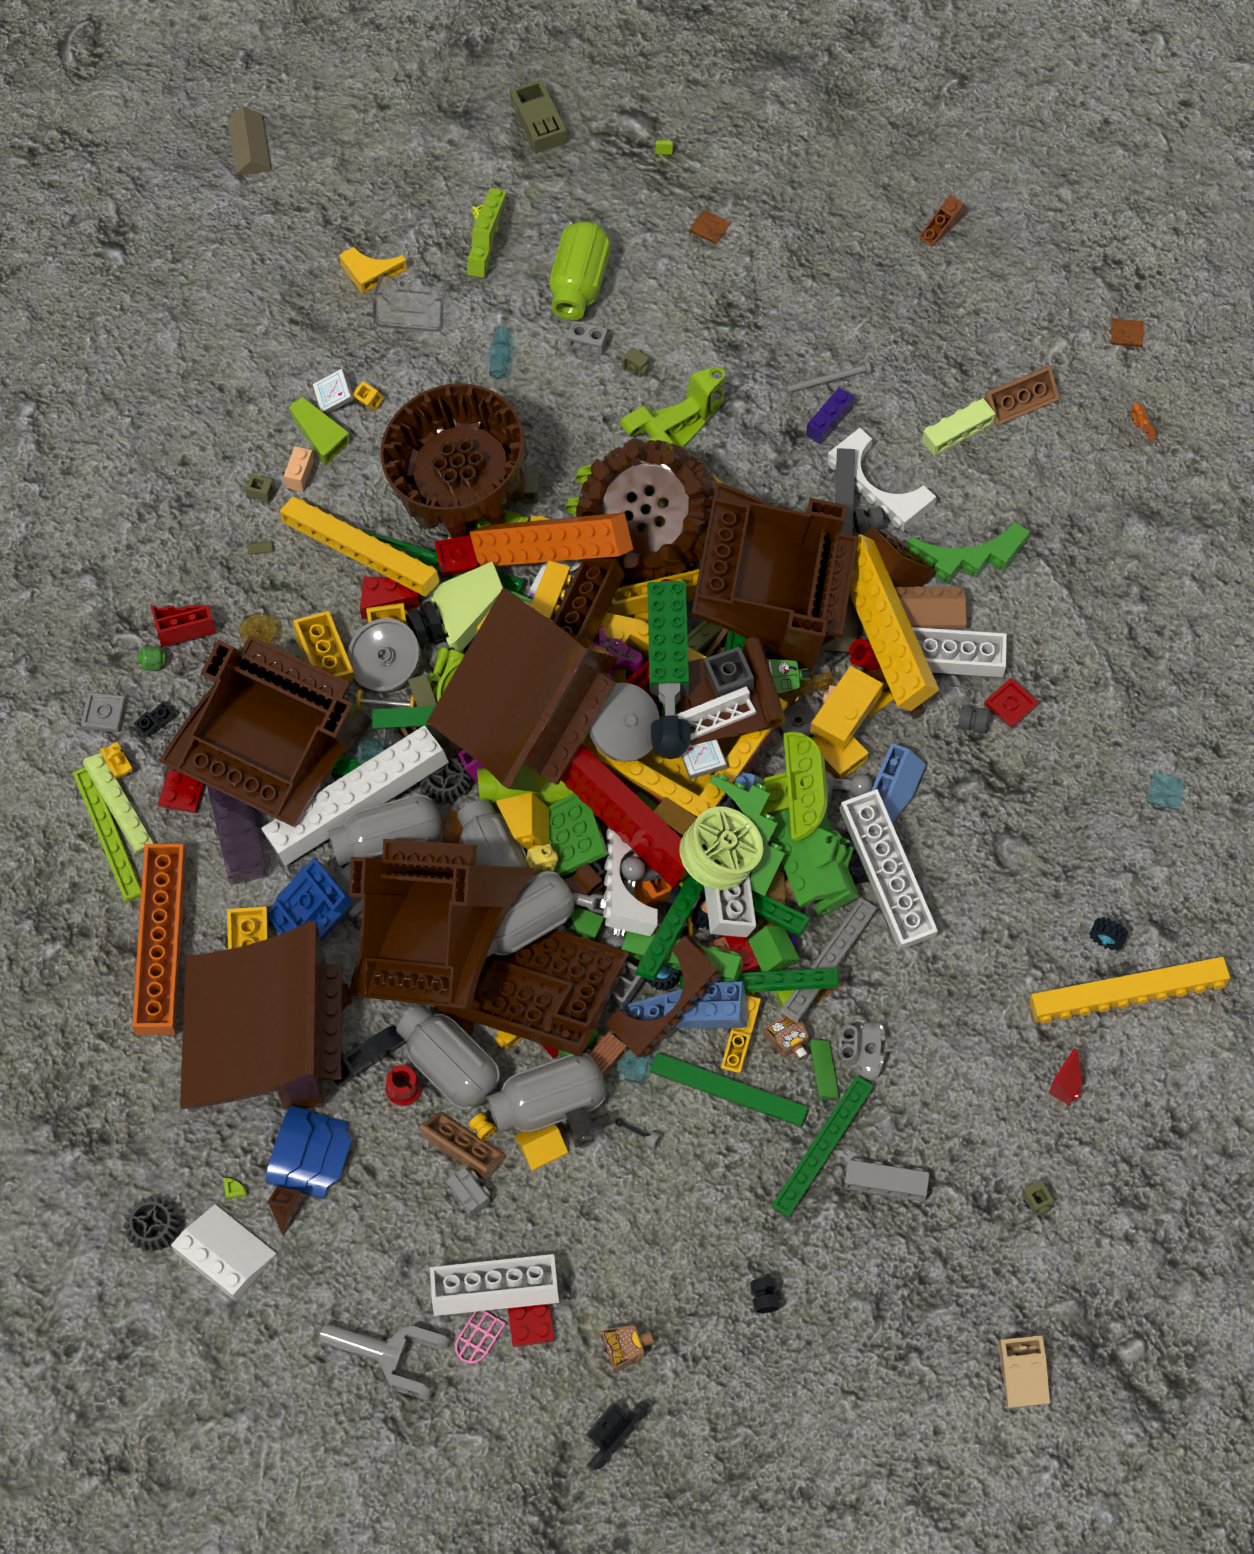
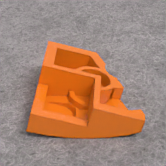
(1142, 420)

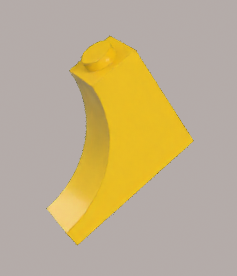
(366, 270)

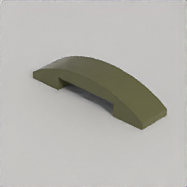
(424, 696)

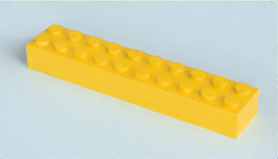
(889, 629)

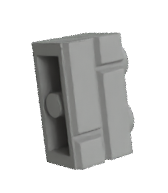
(468, 1191)

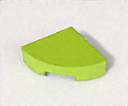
(233, 1189)

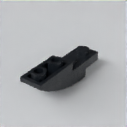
(369, 1053)

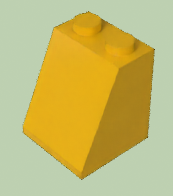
(526, 819)

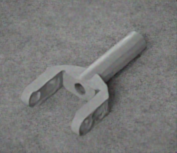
(387, 1353)

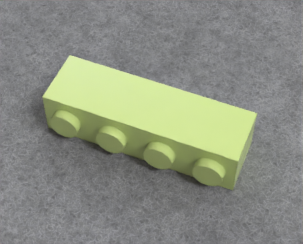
(958, 426)

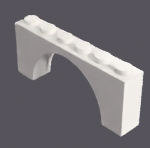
(899, 508)
(621, 908)

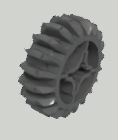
(459, 780)
(148, 1239)

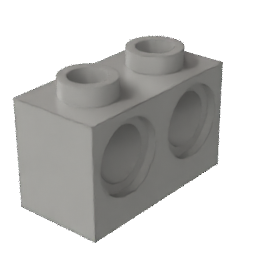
(587, 340)

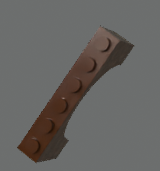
(698, 973)

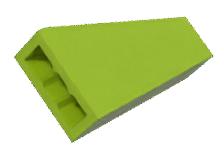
(319, 430)

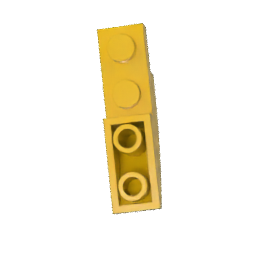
(740, 1039)

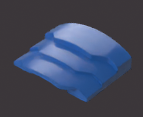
(310, 897)
(308, 1152)

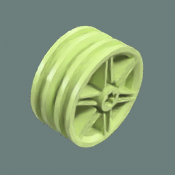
(729, 850)

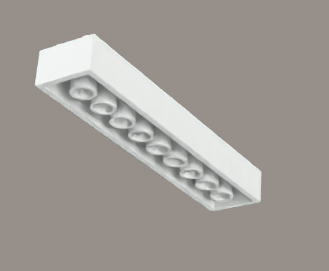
(358, 790)

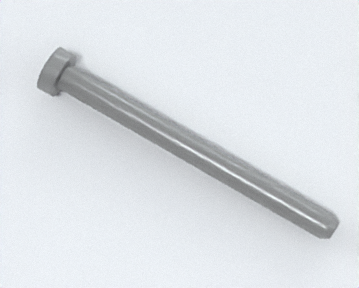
(831, 377)

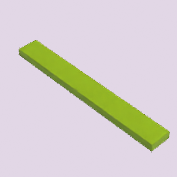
(108, 836)

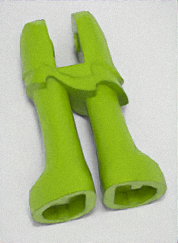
(443, 656)

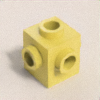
(541, 859)

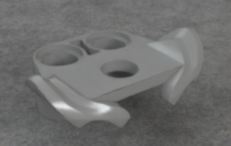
(867, 1064)

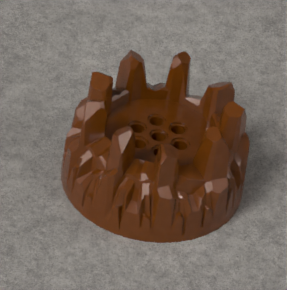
(447, 421)
(675, 477)

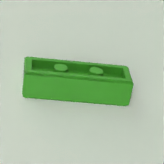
(823, 1070)

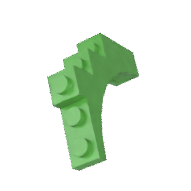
(972, 560)
(751, 804)

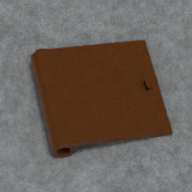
(763, 697)

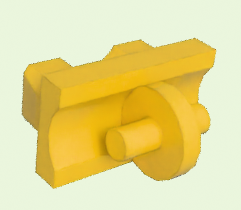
(116, 760)

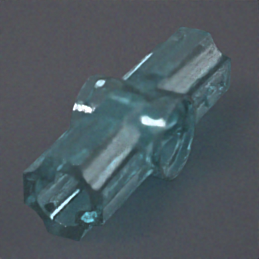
(499, 352)

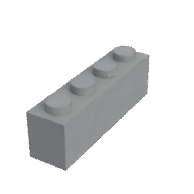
(886, 1180)

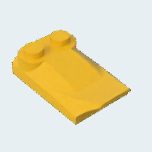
(246, 926)

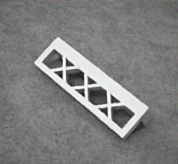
(716, 707)

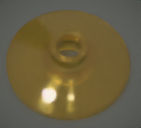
(258, 623)

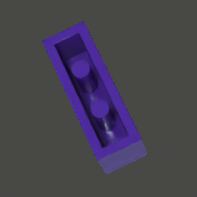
(829, 416)

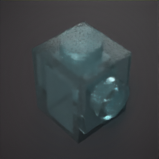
(368, 749)
(632, 1068)

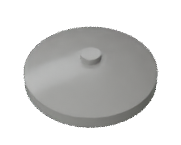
(384, 655)
(625, 724)

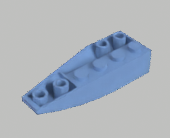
(897, 780)
(719, 1008)

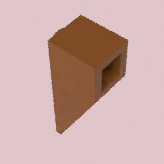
(943, 220)

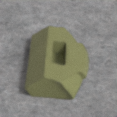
(259, 547)

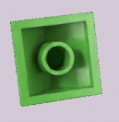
(773, 948)

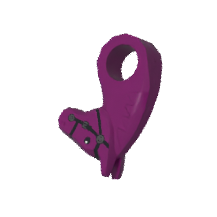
(627, 657)

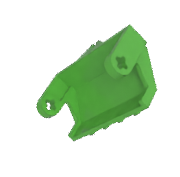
(816, 865)

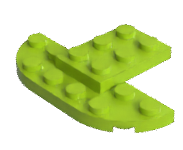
(801, 787)

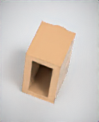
(298, 468)

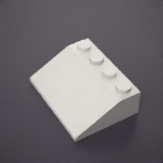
(223, 1252)

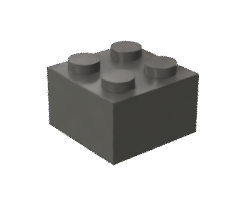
(728, 672)

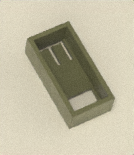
(535, 113)

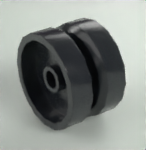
(425, 624)

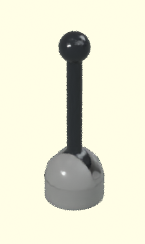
(652, 1138)

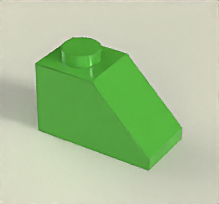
(586, 924)

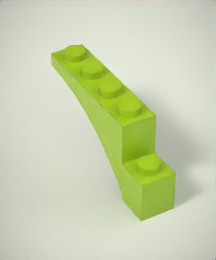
(484, 232)

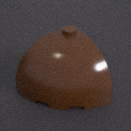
(901, 564)

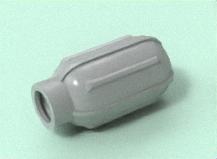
(403, 819)
(491, 835)
(537, 910)
(449, 1057)
(547, 1093)

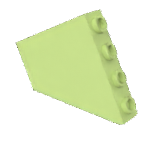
(465, 603)

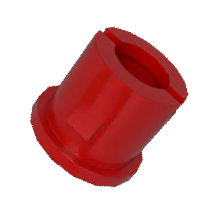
(863, 655)
(402, 1096)

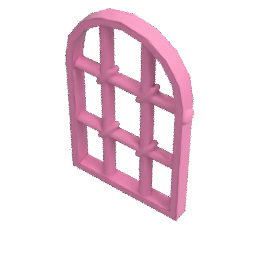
(486, 1334)

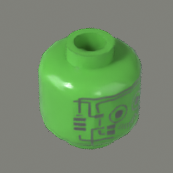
(151, 658)

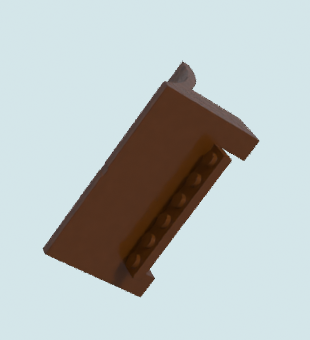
(776, 573)
(524, 695)
(266, 729)
(428, 920)
(262, 1022)

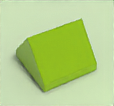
(664, 147)

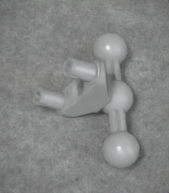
(857, 785)
(632, 870)

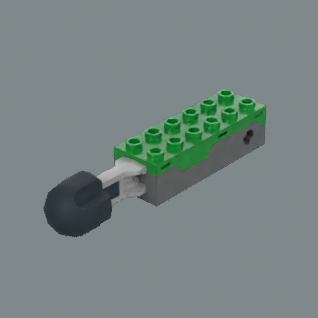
(668, 664)

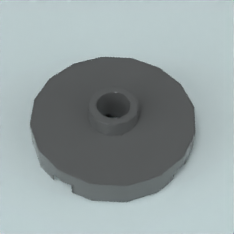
(794, 713)

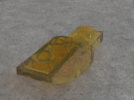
(817, 682)

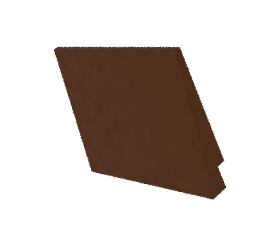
(547, 990)

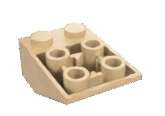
(1024, 1371)

